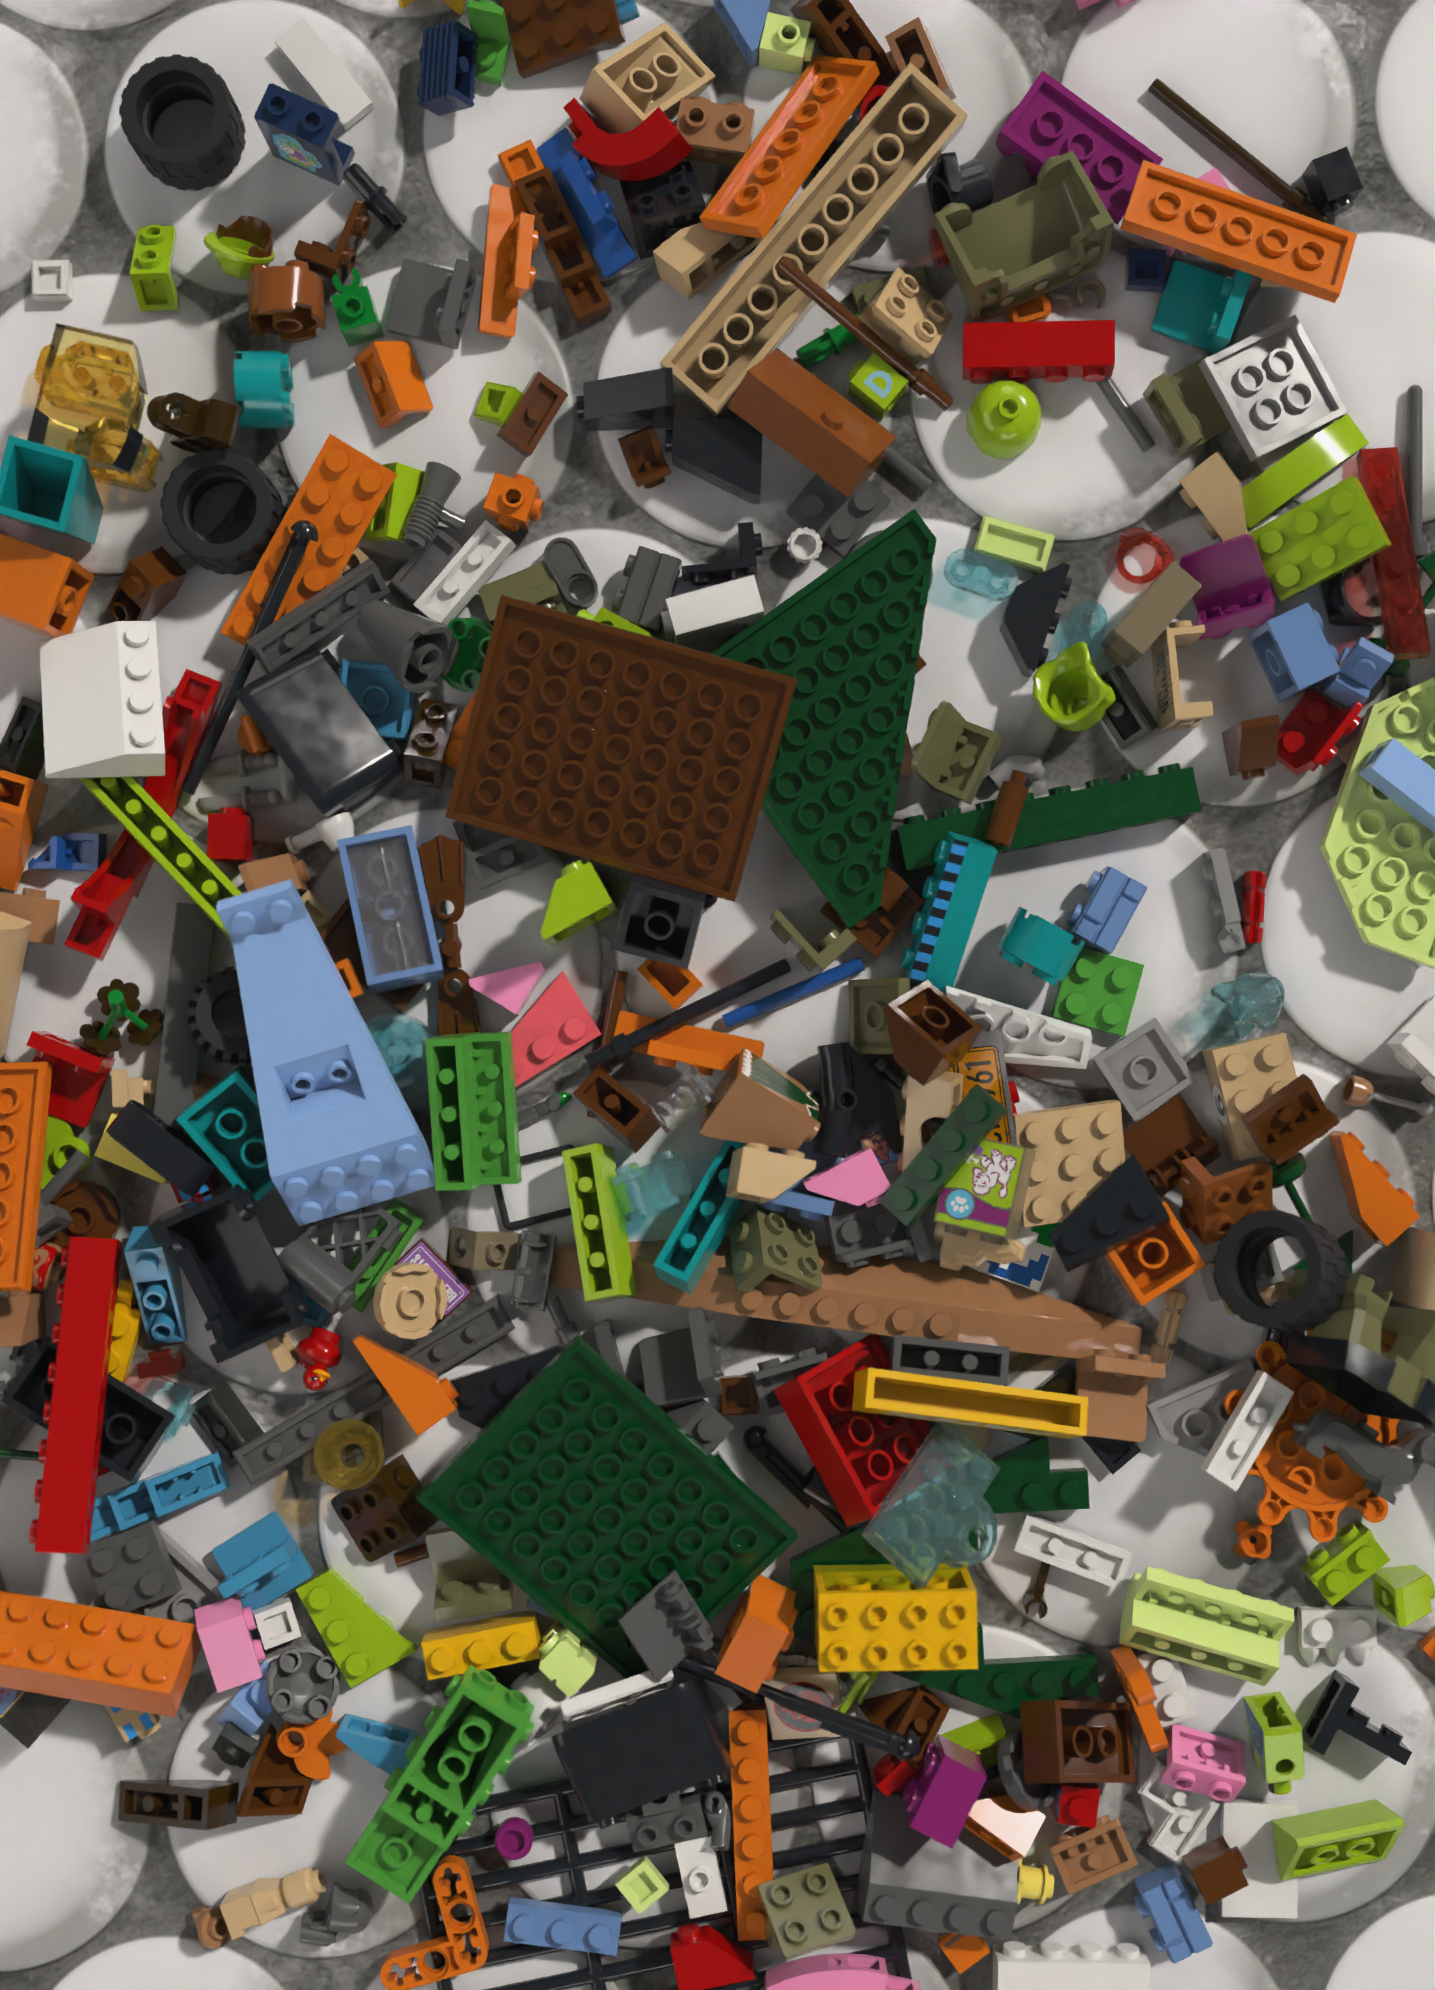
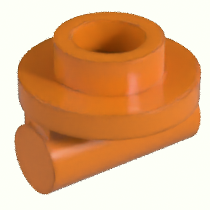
(251, 736)

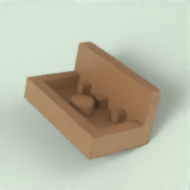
(1092, 1855)

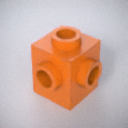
(513, 502)

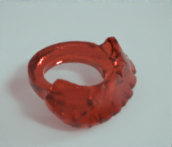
(1137, 537)

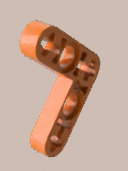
(1140, 1696)
(450, 1945)

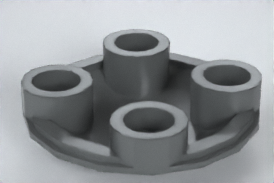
(303, 1684)

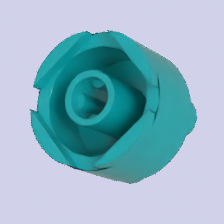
(261, 389)
(1040, 945)

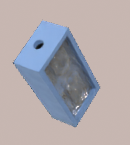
(390, 909)

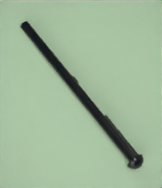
(303, 533)
(786, 1473)
(832, 1720)

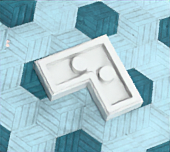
(1184, 1814)

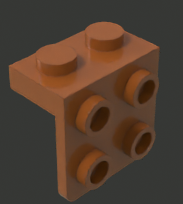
(1219, 1201)

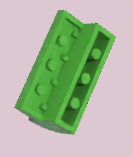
(473, 1110)

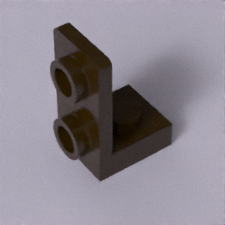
(428, 743)

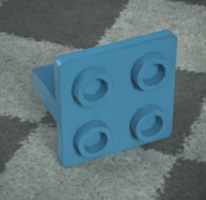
(261, 1562)

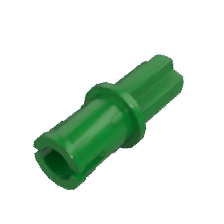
(826, 345)

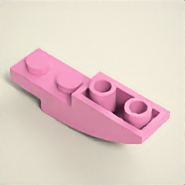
(836, 1972)

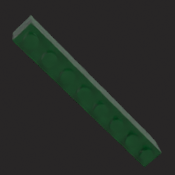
(1060, 815)

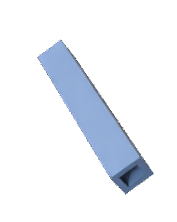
(1403, 780)

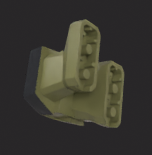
(1348, 1356)

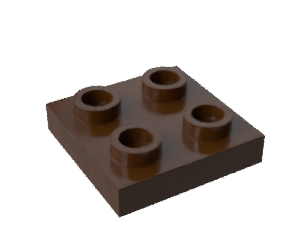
(884, 923)

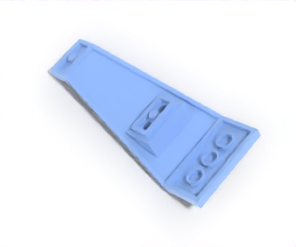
(323, 1091)

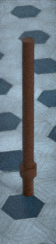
(919, 379)

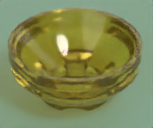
(330, 1448)

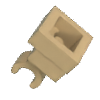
(129, 1088)

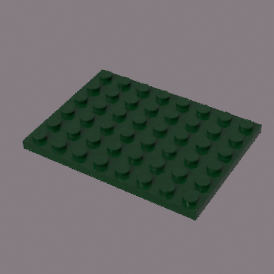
(599, 1498)

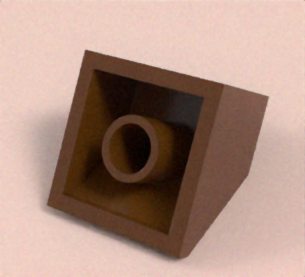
(928, 1032)

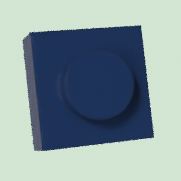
(1145, 270)

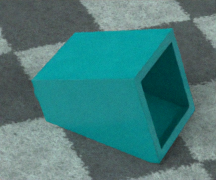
(49, 490)

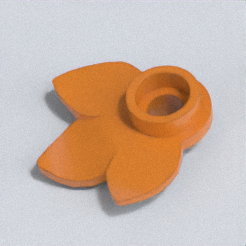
(317, 1744)

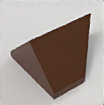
(905, 1710)
(273, 1783)

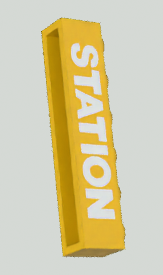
(970, 1403)

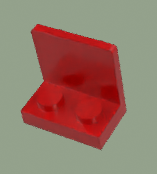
(1312, 730)
(76, 1076)

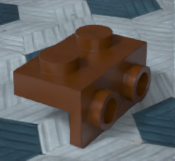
(1289, 1120)

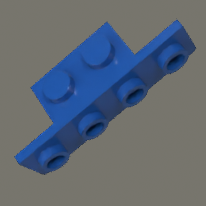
(587, 203)

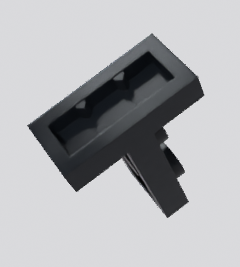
(1335, 1712)

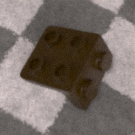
(385, 1511)

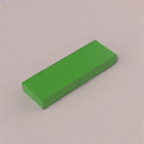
(411, 1222)

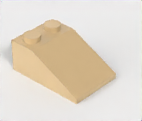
(642, 77)

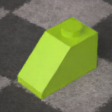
(1403, 1593)

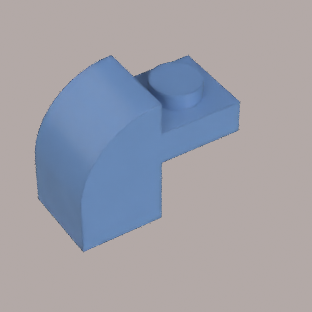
(1359, 672)

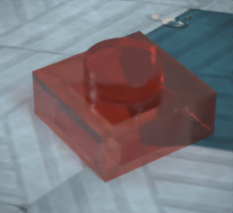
(161, 1363)

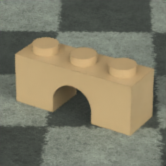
(923, 1103)

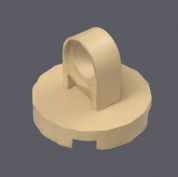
(409, 1300)

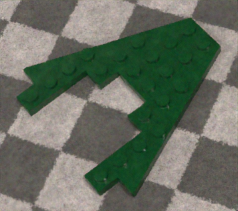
(1000, 1684)

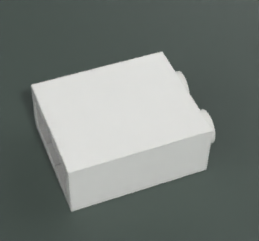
(712, 612)

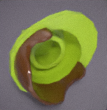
(241, 246)

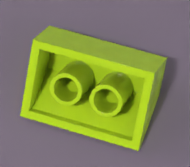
(575, 903)

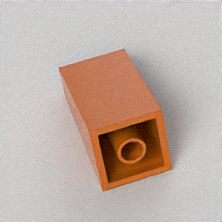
(41, 588)

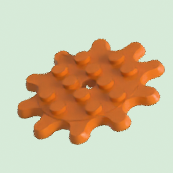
(1298, 1477)

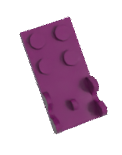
(1058, 121)

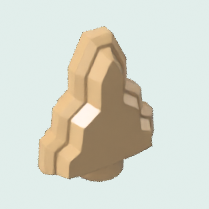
(971, 1251)

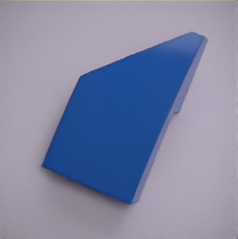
(72, 853)

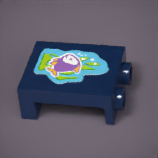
(302, 134)

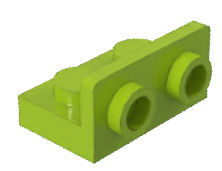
(1344, 1562)

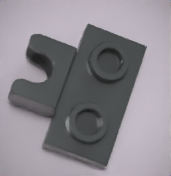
(666, 1821)

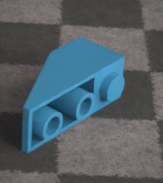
(156, 1287)

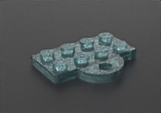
(936, 1507)

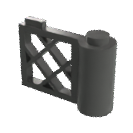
(326, 1277)

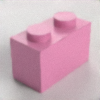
(228, 1642)

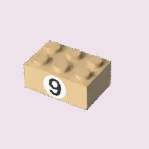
(1242, 1078)

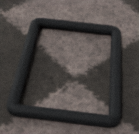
(536, 1219)

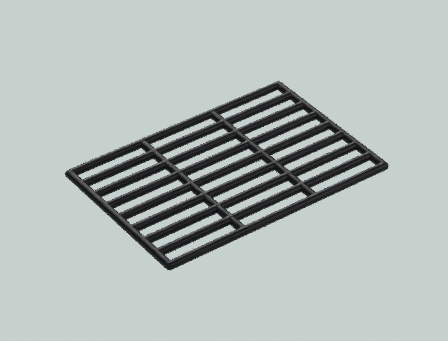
(575, 1862)

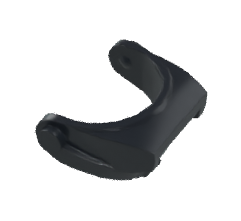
(1336, 603)

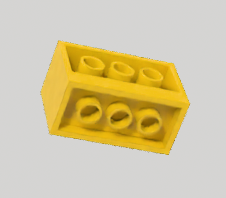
(883, 1622)

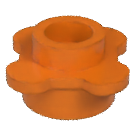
(1260, 1548)

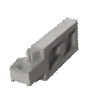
(1224, 903)

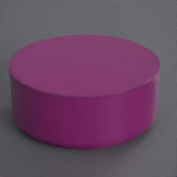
(514, 1838)

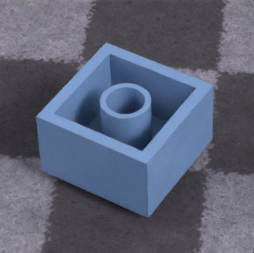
(1294, 651)

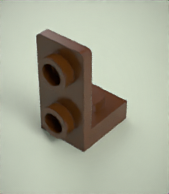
(321, 257)

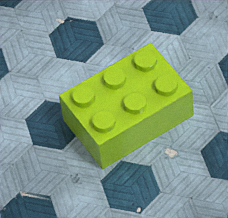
(1319, 539)

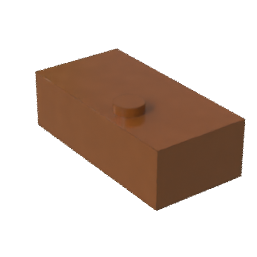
(811, 422)

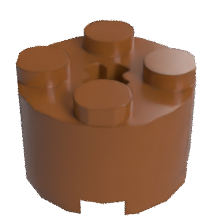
(286, 301)

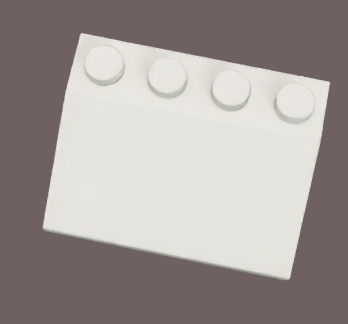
(103, 702)

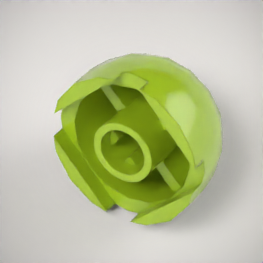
(1004, 419)

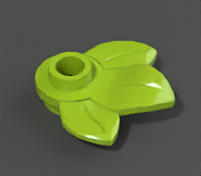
(57, 1145)

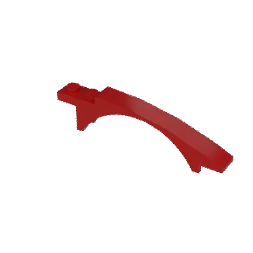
(122, 874)

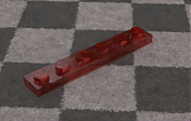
(1396, 565)

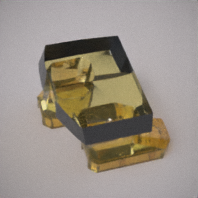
(94, 406)

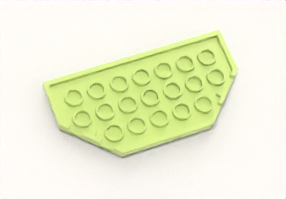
(1378, 849)

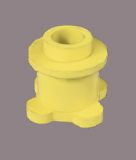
(1034, 1883)

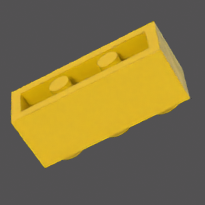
(482, 1644)

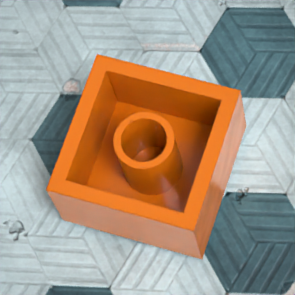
(1155, 1261)
(757, 1634)

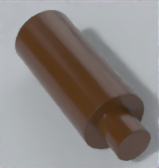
(1007, 810)

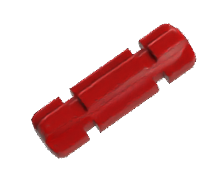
(1253, 906)

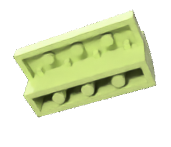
(1204, 1625)

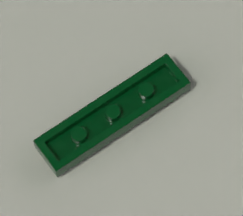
(943, 1155)

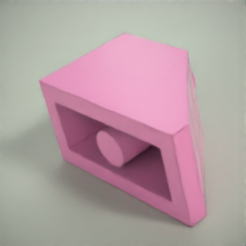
(852, 1180)

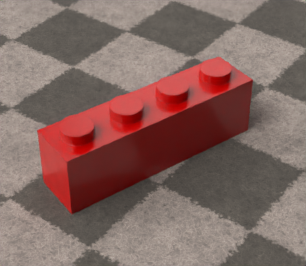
(1038, 350)

